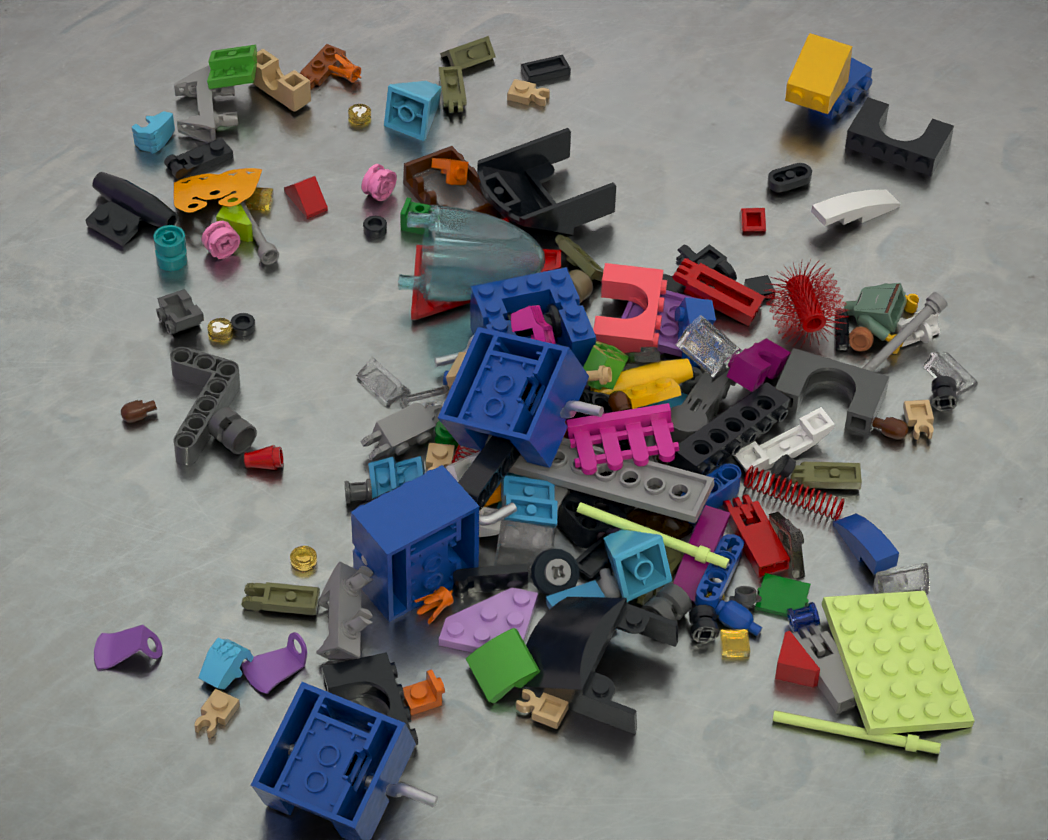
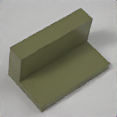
(470, 53)

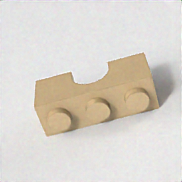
(290, 90)

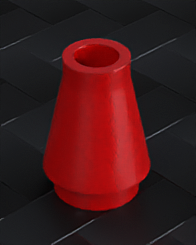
(265, 458)

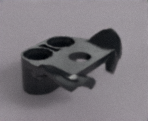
(581, 528)

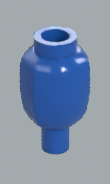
(736, 617)

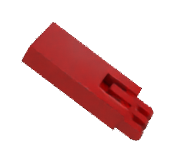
(728, 294)
(760, 539)

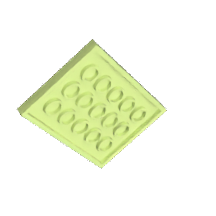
(897, 663)

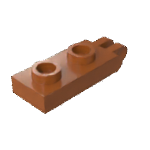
(317, 68)

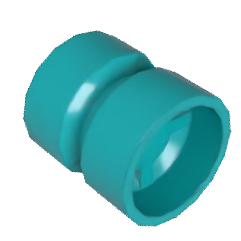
(170, 248)

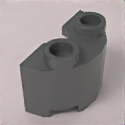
(178, 312)

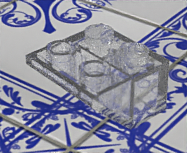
(707, 346)
(523, 542)

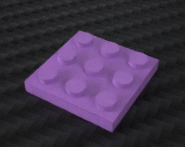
(669, 327)

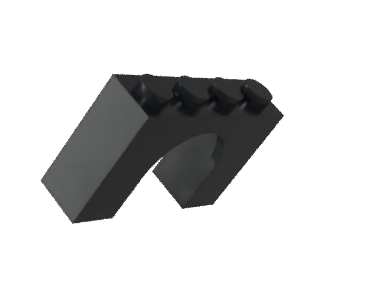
(920, 154)
(369, 678)

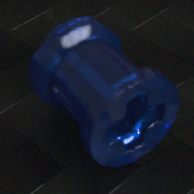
(803, 616)

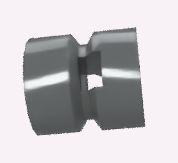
(232, 430)
(670, 602)

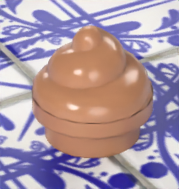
(861, 338)

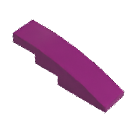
(707, 533)

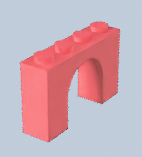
(638, 286)

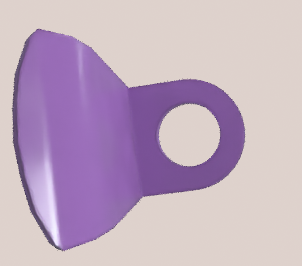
(118, 646)
(275, 666)

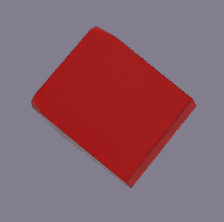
(753, 219)

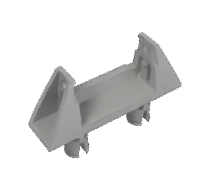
(207, 119)
(345, 612)

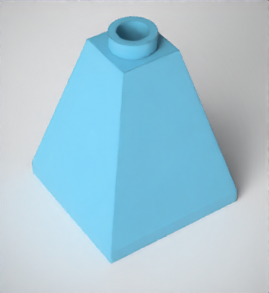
(412, 107)
(637, 562)

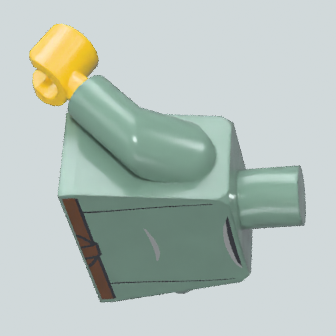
(881, 309)

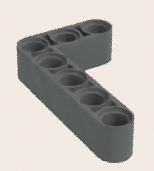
(220, 383)

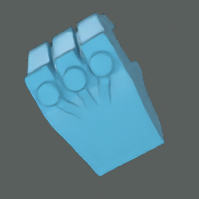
(155, 134)
(224, 663)

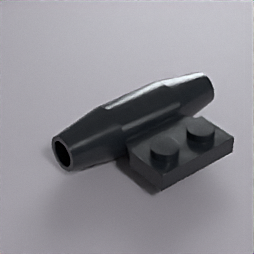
(126, 208)

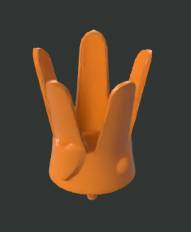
(346, 70)
(441, 597)

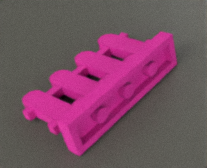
(622, 425)

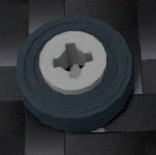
(545, 571)

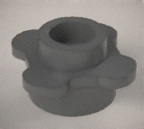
(746, 596)

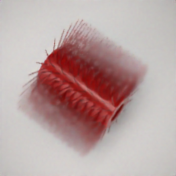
(806, 303)

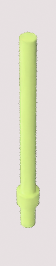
(700, 553)
(911, 743)

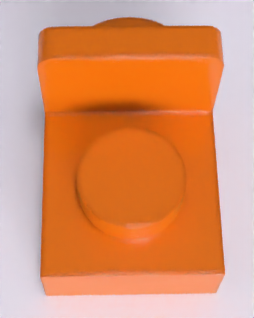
(455, 170)
(424, 694)

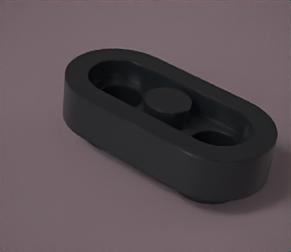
(789, 177)

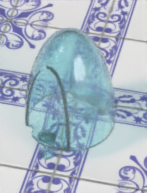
(468, 250)

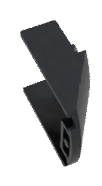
(515, 190)
(571, 644)

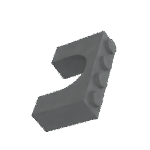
(810, 370)

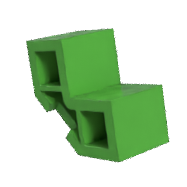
(610, 357)

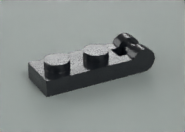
(199, 158)
(489, 579)

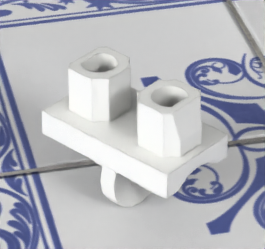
(924, 332)

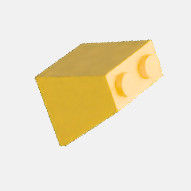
(819, 74)

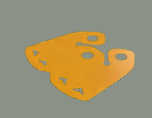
(241, 182)

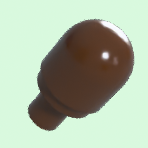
(619, 401)
(137, 410)
(891, 427)

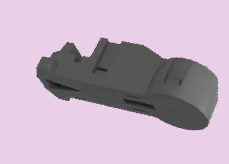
(700, 405)

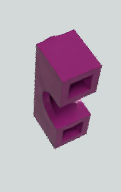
(757, 363)

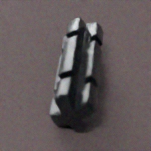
(842, 336)

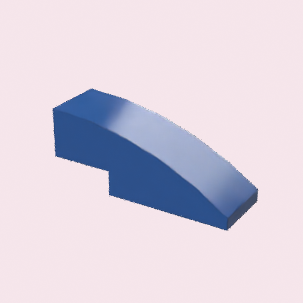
(867, 542)

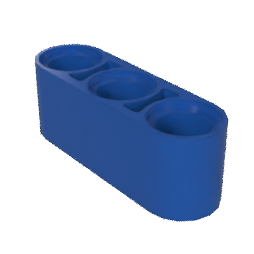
(726, 485)

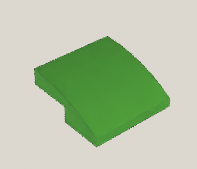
(232, 66)
(502, 665)

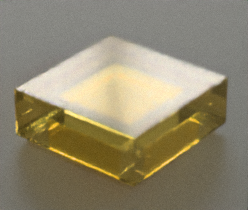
(260, 199)
(735, 643)

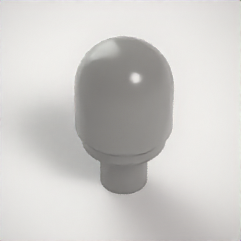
(608, 584)

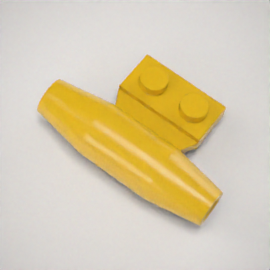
(652, 382)

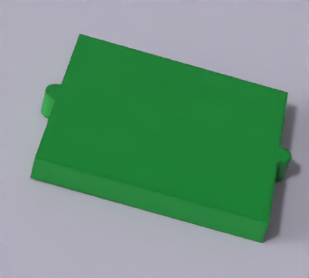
(781, 594)

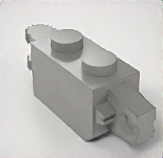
(403, 430)

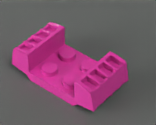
(532, 318)

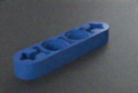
(714, 571)

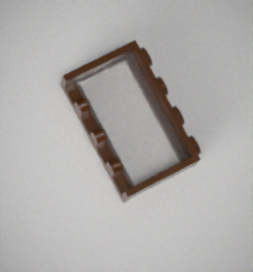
(431, 188)

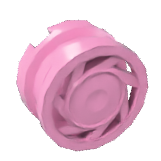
(379, 182)
(220, 240)

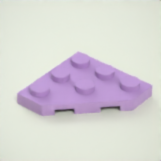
(488, 619)

